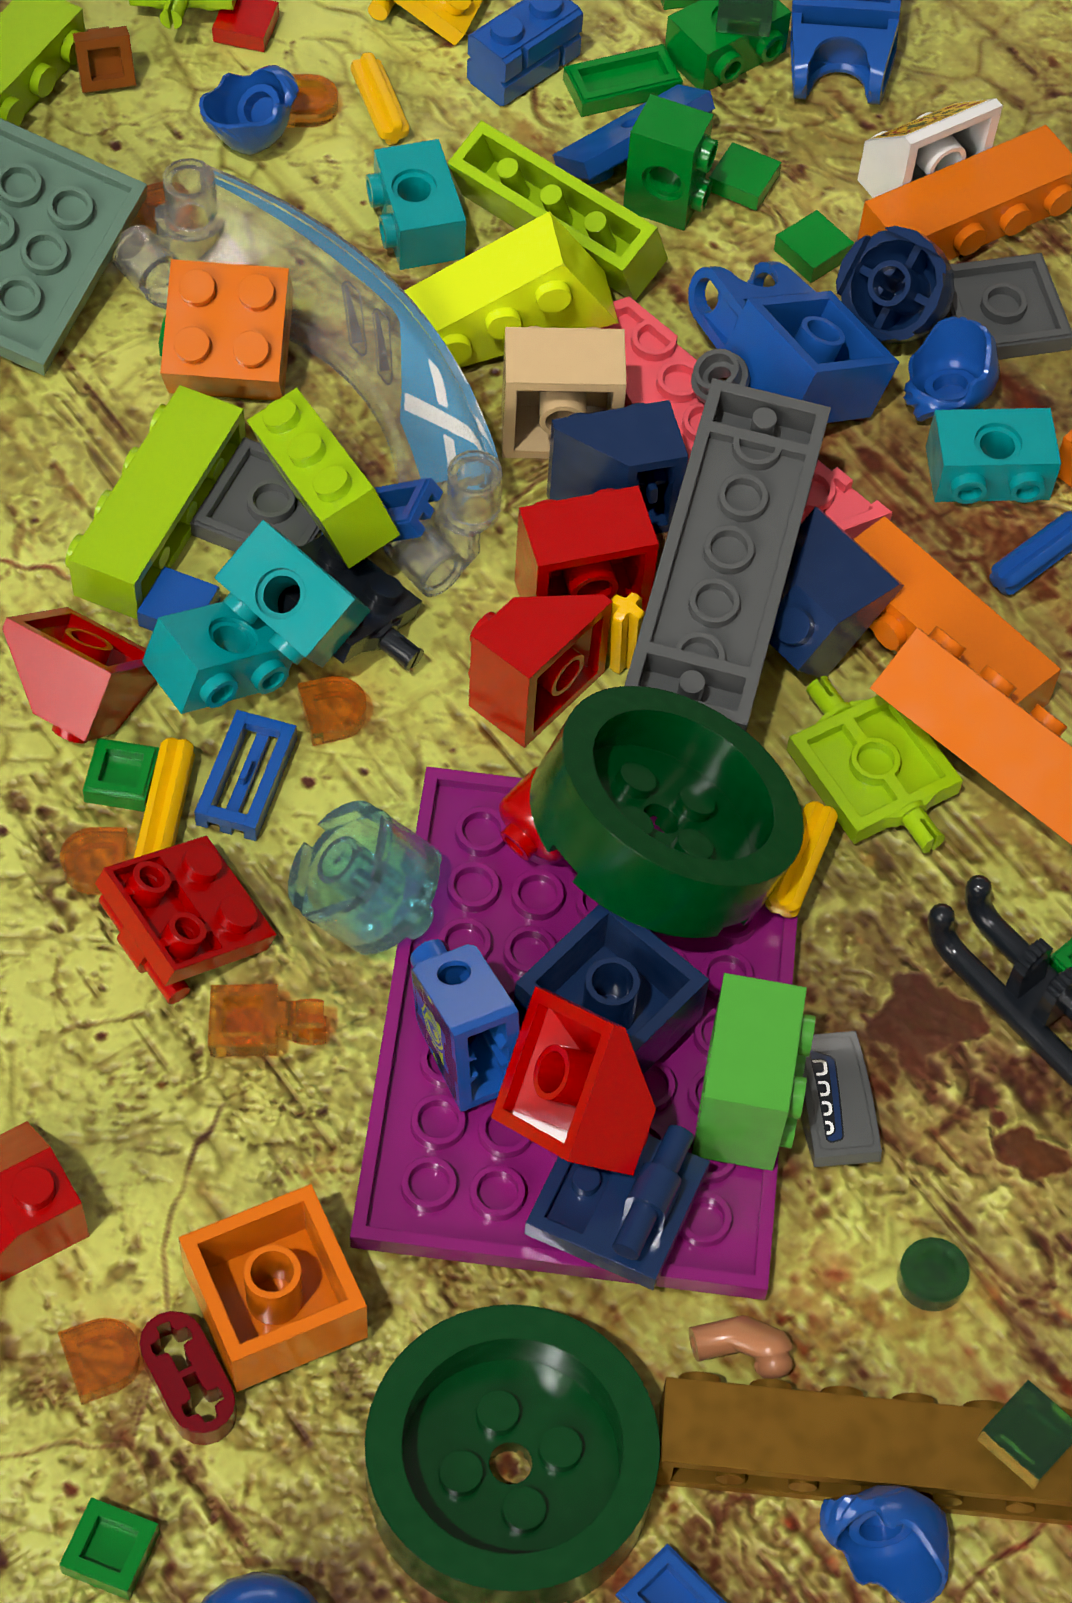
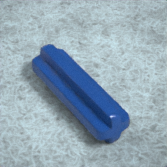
(1033, 556)

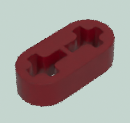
(201, 1370)

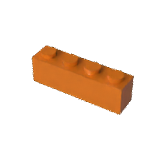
(981, 195)
(939, 599)
(983, 724)

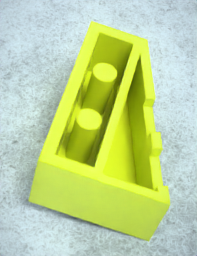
(519, 280)

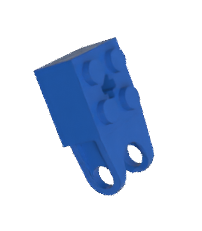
(844, 38)
(794, 339)

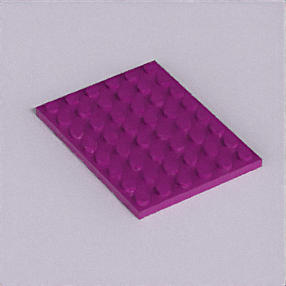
(466, 1183)

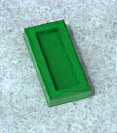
(620, 79)

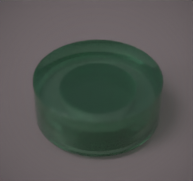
(933, 1274)

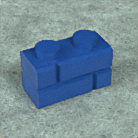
(523, 47)

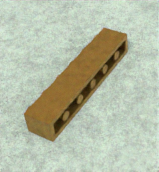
(842, 1443)

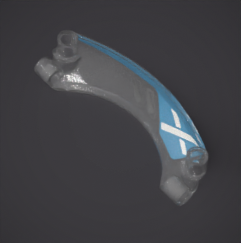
(357, 325)

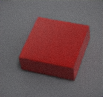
(247, 24)

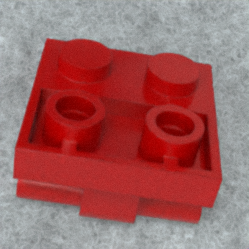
(181, 914)

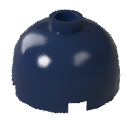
(896, 284)

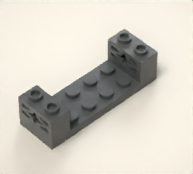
(729, 548)

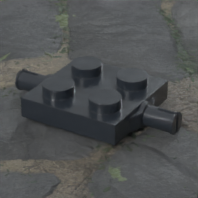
(382, 593)

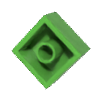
(754, 1072)

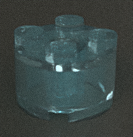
(366, 879)

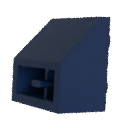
(618, 452)

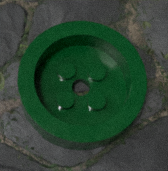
(715, 795)
(499, 1386)

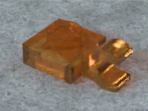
(252, 1018)

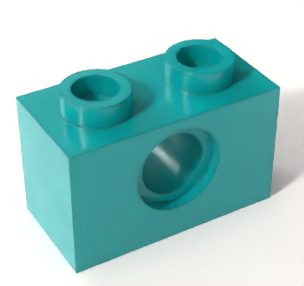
(417, 204)
(992, 455)
(268, 566)
(213, 657)

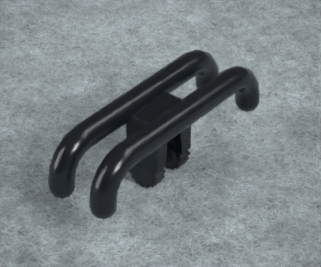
(1034, 990)

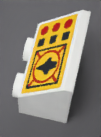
(928, 144)

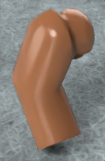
(744, 1335)

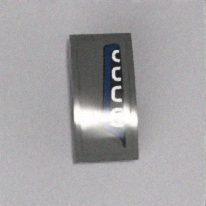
(839, 1103)

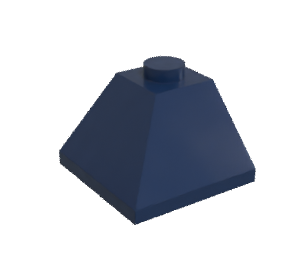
(828, 596)

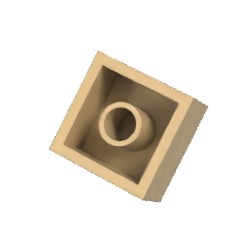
(554, 376)

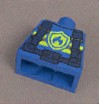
(459, 999)

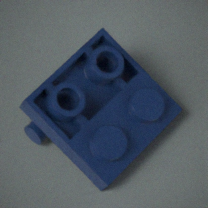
(622, 1218)

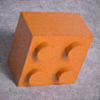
(227, 329)
(274, 1287)

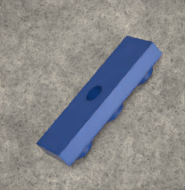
(607, 147)

